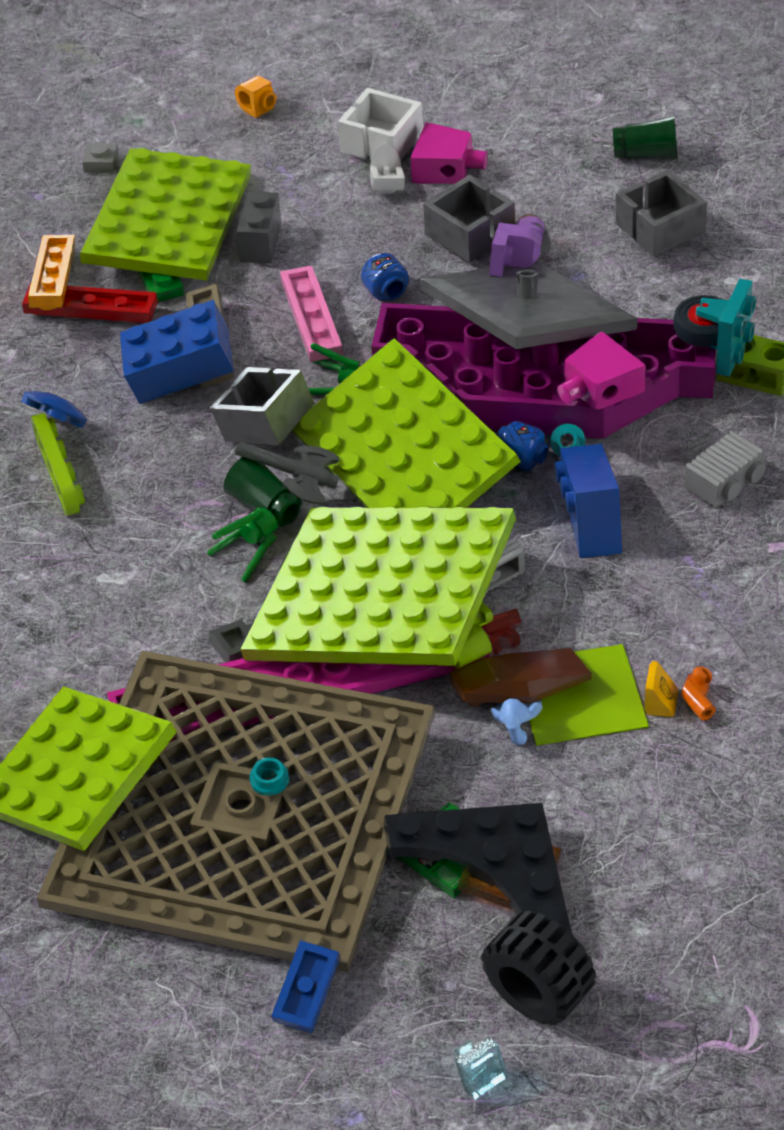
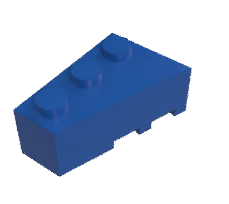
(591, 499)

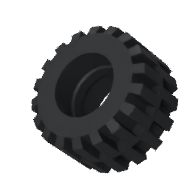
(538, 968)

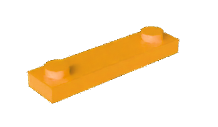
(52, 272)

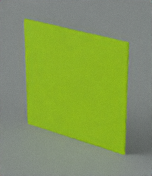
(596, 707)

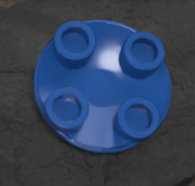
(55, 407)

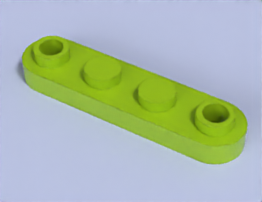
(61, 472)

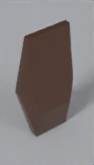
(519, 676)

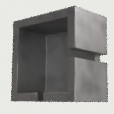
(669, 216)
(467, 217)
(267, 406)

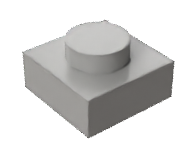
(100, 157)

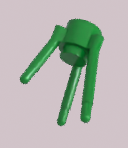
(346, 369)
(254, 528)

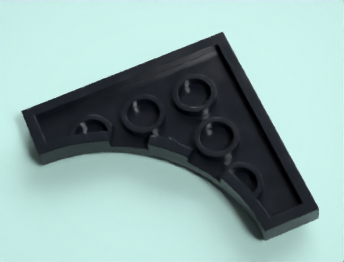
(496, 843)

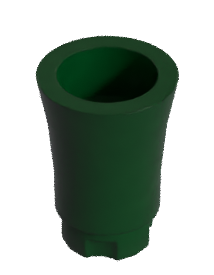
(646, 139)
(260, 488)

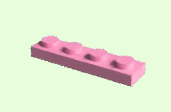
(310, 311)

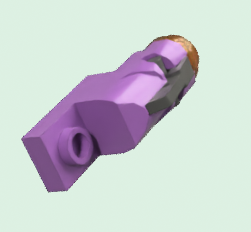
(518, 244)

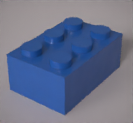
(176, 351)

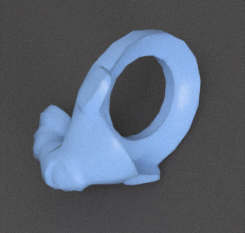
(514, 713)

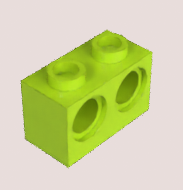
(760, 368)

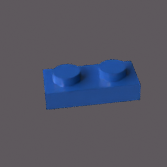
(306, 986)

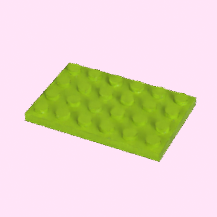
(166, 214)
(405, 437)

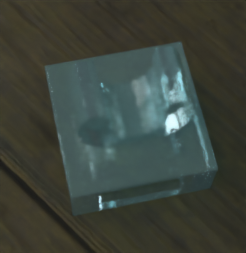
(480, 1066)

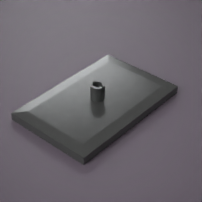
(528, 305)

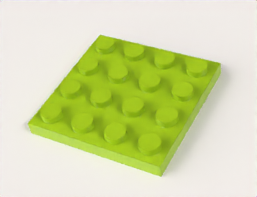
(78, 766)

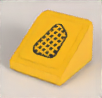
(660, 692)

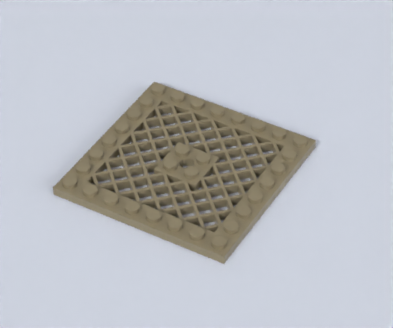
(167, 681)

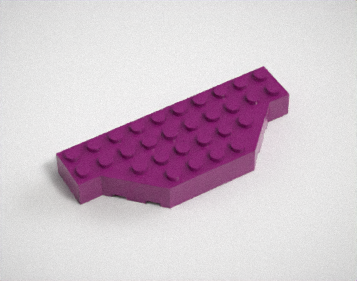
(522, 383)

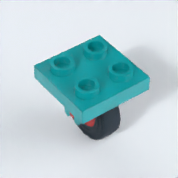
(719, 324)

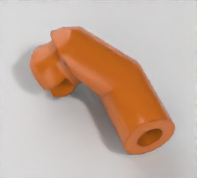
(695, 692)

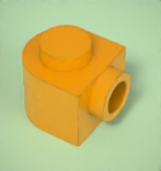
(255, 96)

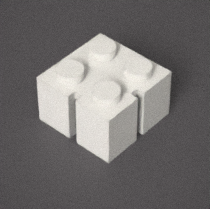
(377, 120)

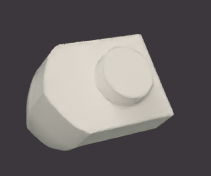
(386, 170)

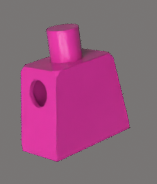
(444, 155)
(602, 374)

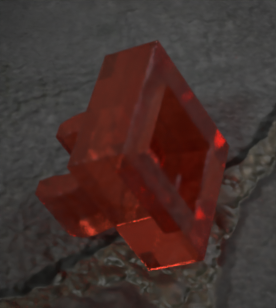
(503, 625)

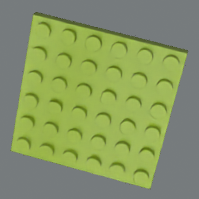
(380, 586)

